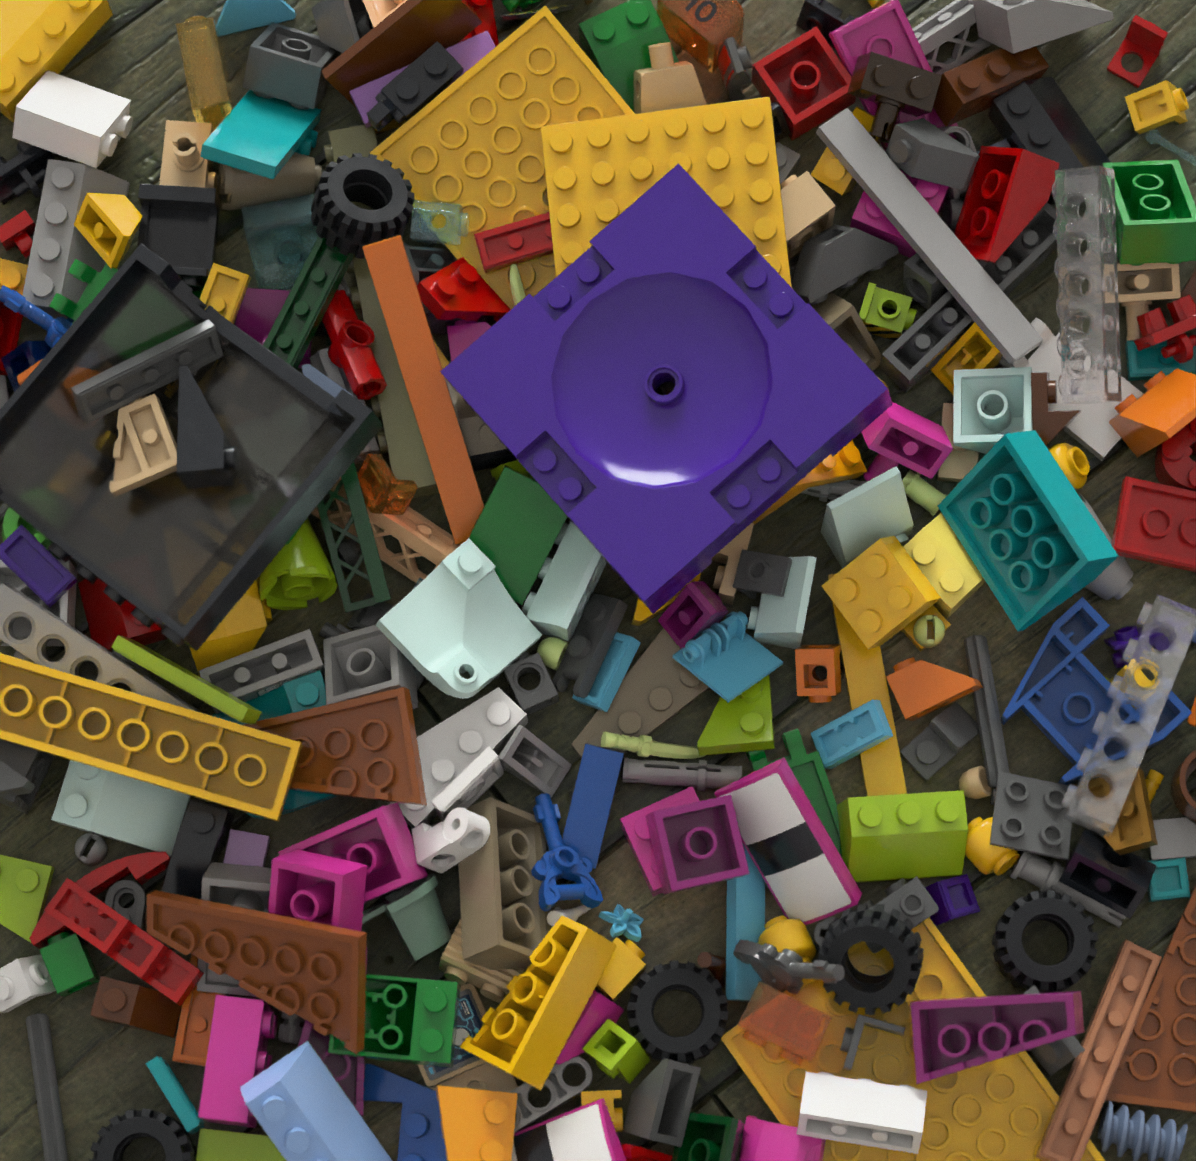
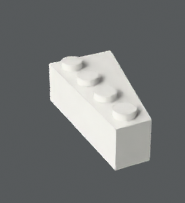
(458, 742)

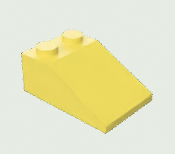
(945, 564)

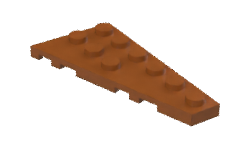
(356, 748)
(279, 958)
(1161, 1051)

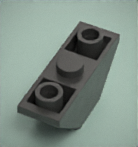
(836, 260)

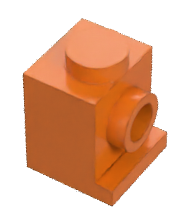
(808, 684)

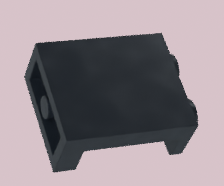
(181, 228)

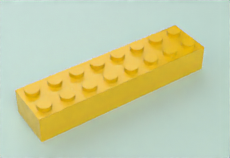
(145, 738)

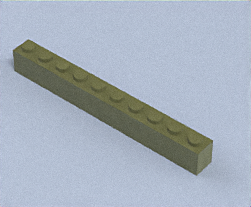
(401, 432)

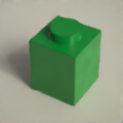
(69, 963)

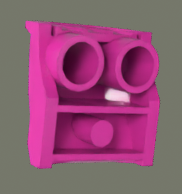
(777, 1142)

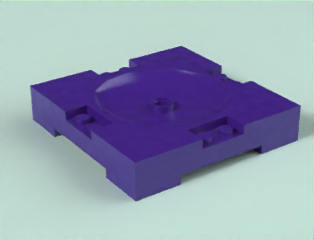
(650, 303)

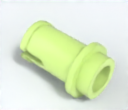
(922, 492)

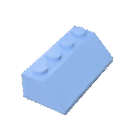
(309, 1112)

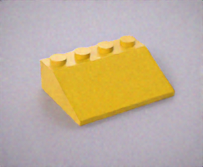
(40, 39)

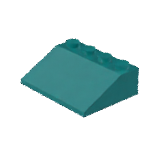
(1026, 528)

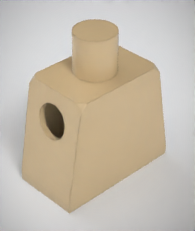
(666, 83)

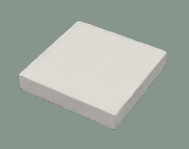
(469, 784)

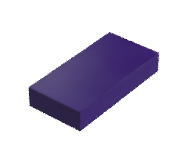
(36, 566)

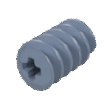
(1138, 1136)

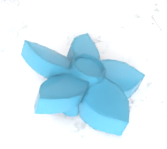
(623, 922)

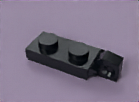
(415, 87)

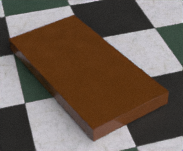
(400, 41)

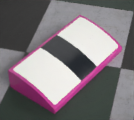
(791, 845)
(572, 1136)

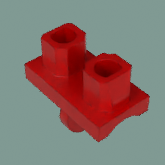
(1155, 329)

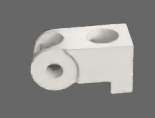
(450, 840)

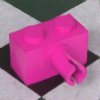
(906, 440)

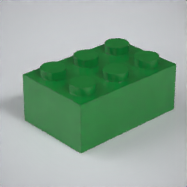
(1153, 213)

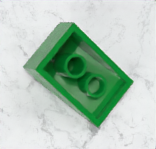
(620, 42)

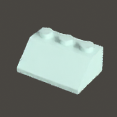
(565, 584)

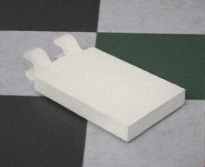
(1092, 425)

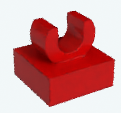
(17, 233)

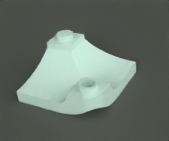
(460, 624)

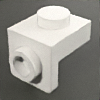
(23, 981)

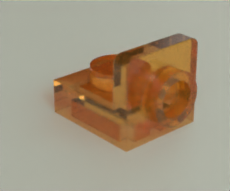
(382, 490)

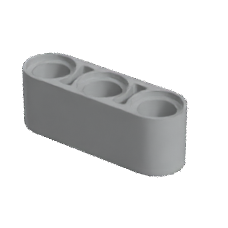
(560, 1094)

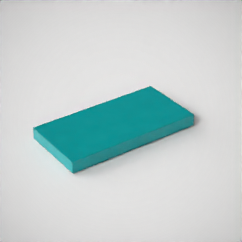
(260, 135)

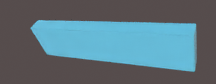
(743, 922)

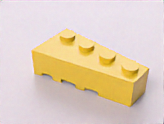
(543, 1003)

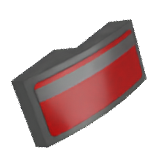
(733, 67)

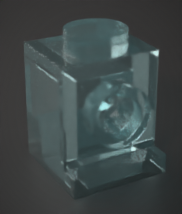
(422, 223)

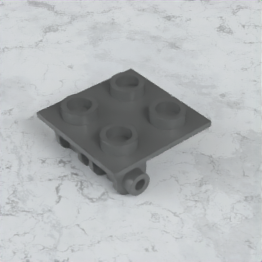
(1030, 816)

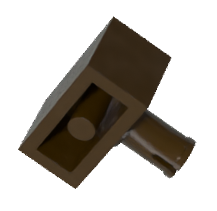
(893, 88)

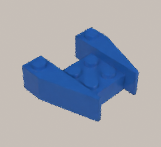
(1067, 692)

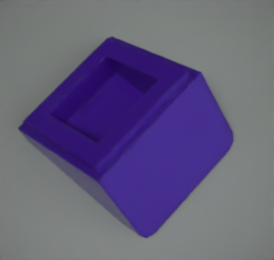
(954, 899)

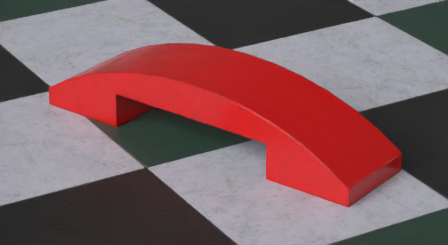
(143, 868)

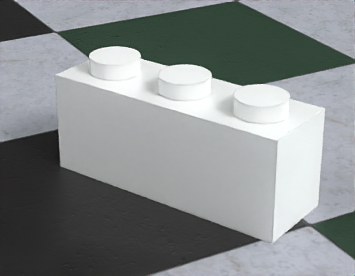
(862, 1112)

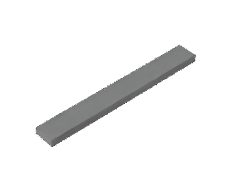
(929, 236)

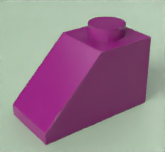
(692, 613)

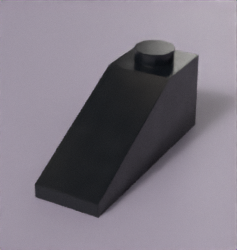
(202, 447)
(196, 847)

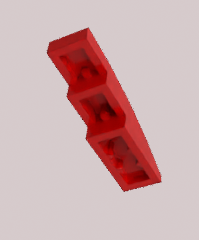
(124, 941)

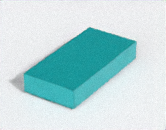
(175, 1094)

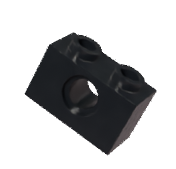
(1106, 875)

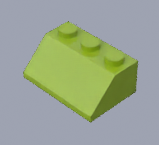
(903, 835)

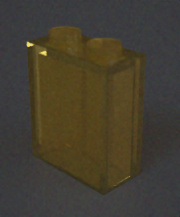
(205, 70)

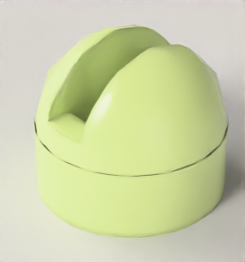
(920, 631)
(552, 651)

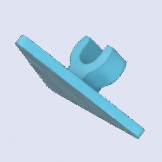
(251, 14)

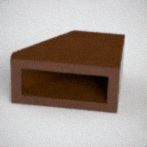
(135, 1007)

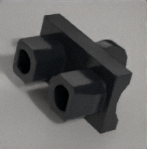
(23, 172)

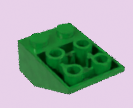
(408, 1021)

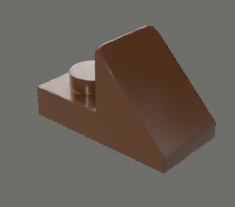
(1047, 422)

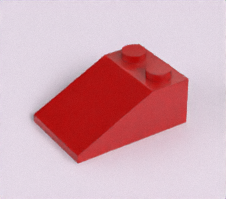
(1003, 199)

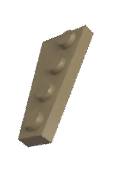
(647, 696)

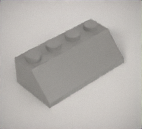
(57, 239)

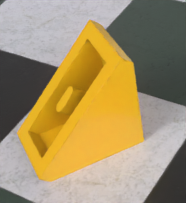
(970, 352)

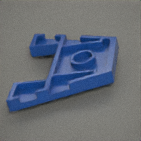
(420, 1115)

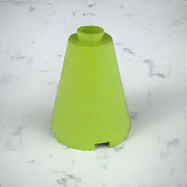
(298, 573)

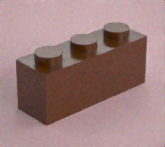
(976, 83)

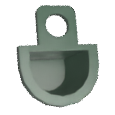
(414, 916)

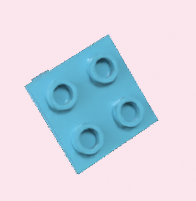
(728, 657)

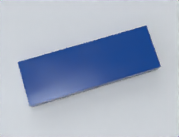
(592, 801)

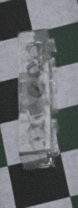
(1100, 302)
(1179, 625)

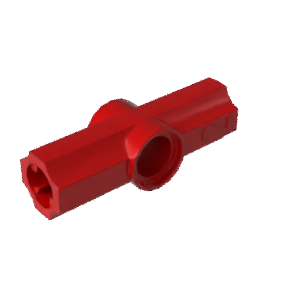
(352, 348)

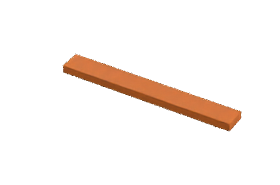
(425, 384)

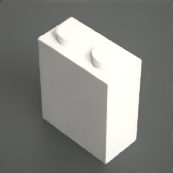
(72, 119)

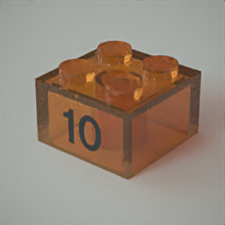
(702, 26)

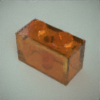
(783, 1023)

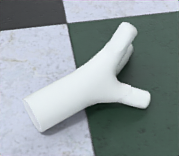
(572, 914)

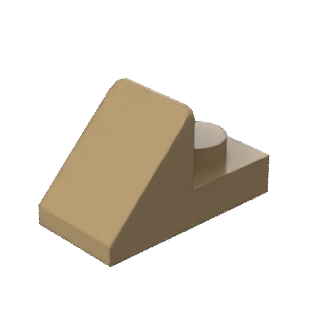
(730, 555)

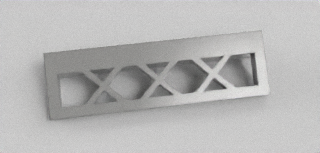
(942, 27)

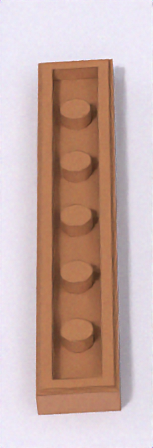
(1104, 1047)

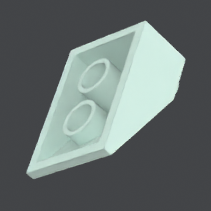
(866, 515)
(120, 808)

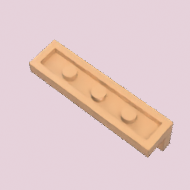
(410, 529)

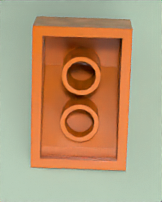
(1158, 412)

